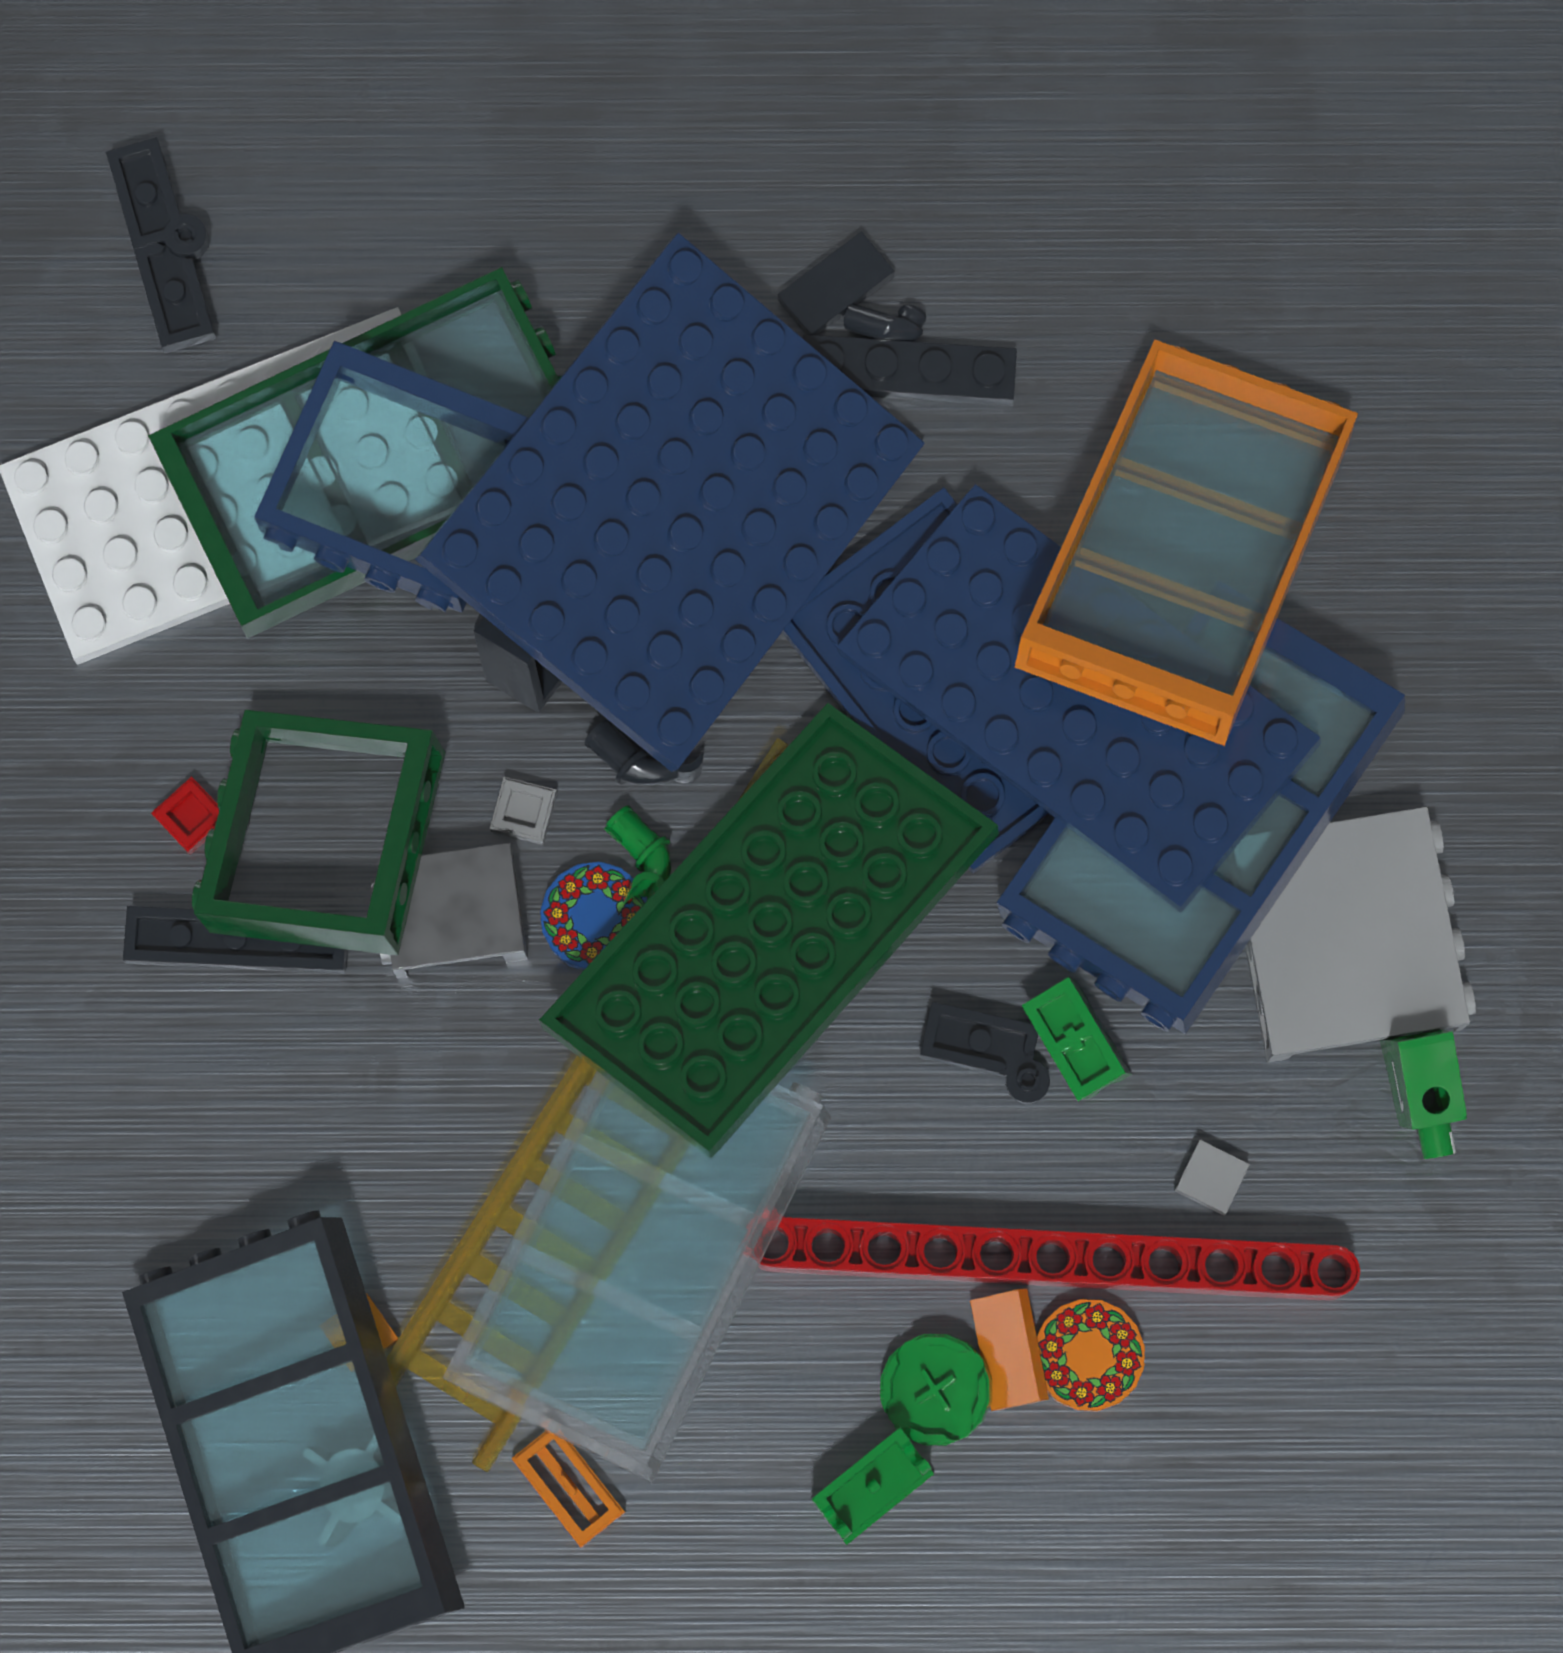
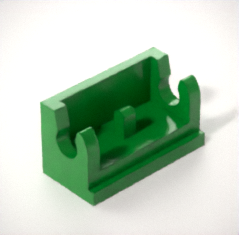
(1076, 1039)
(872, 1486)

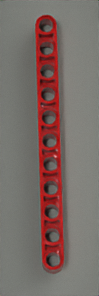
(1079, 1250)

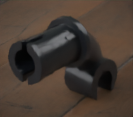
(635, 765)

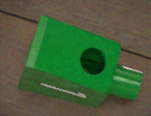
(1412, 1068)

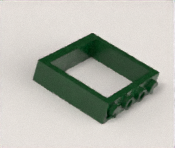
(401, 852)

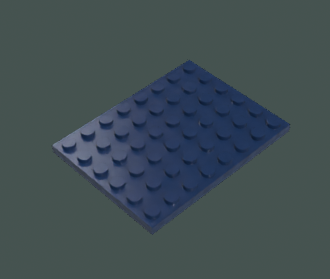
(671, 502)

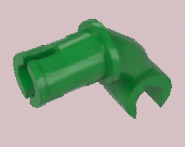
(645, 847)

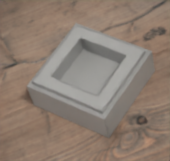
(523, 810)
(1212, 1177)

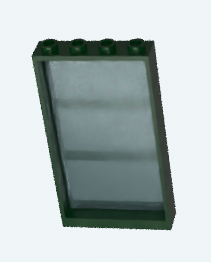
(374, 464)

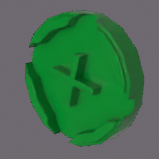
(936, 1389)

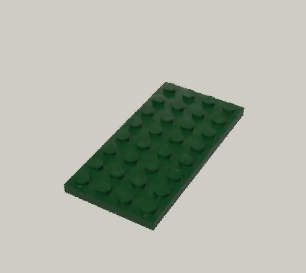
(769, 929)

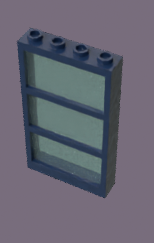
(1173, 960)

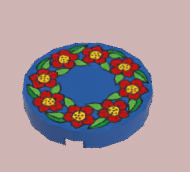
(586, 911)

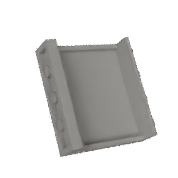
(1361, 941)

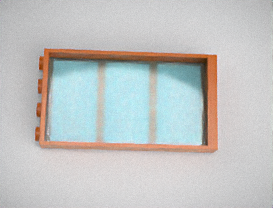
(1186, 542)

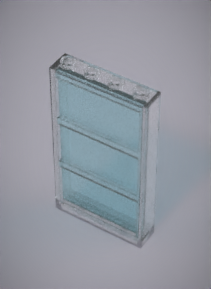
(632, 1271)

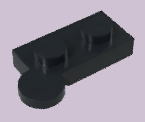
(987, 1046)

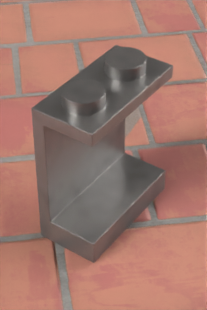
(462, 910)

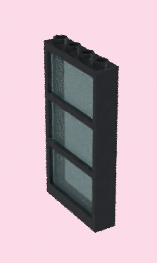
(292, 1443)

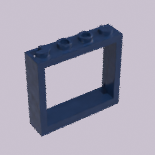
(401, 387)

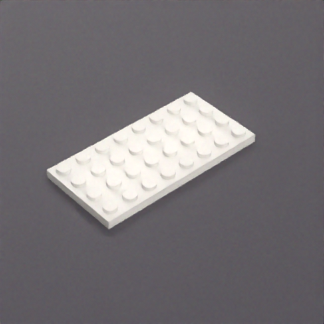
(111, 525)

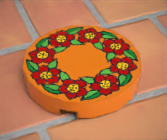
(1090, 1355)

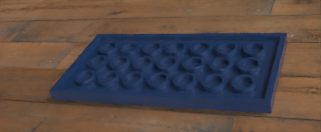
(1123, 782)

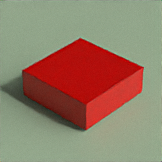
(188, 815)

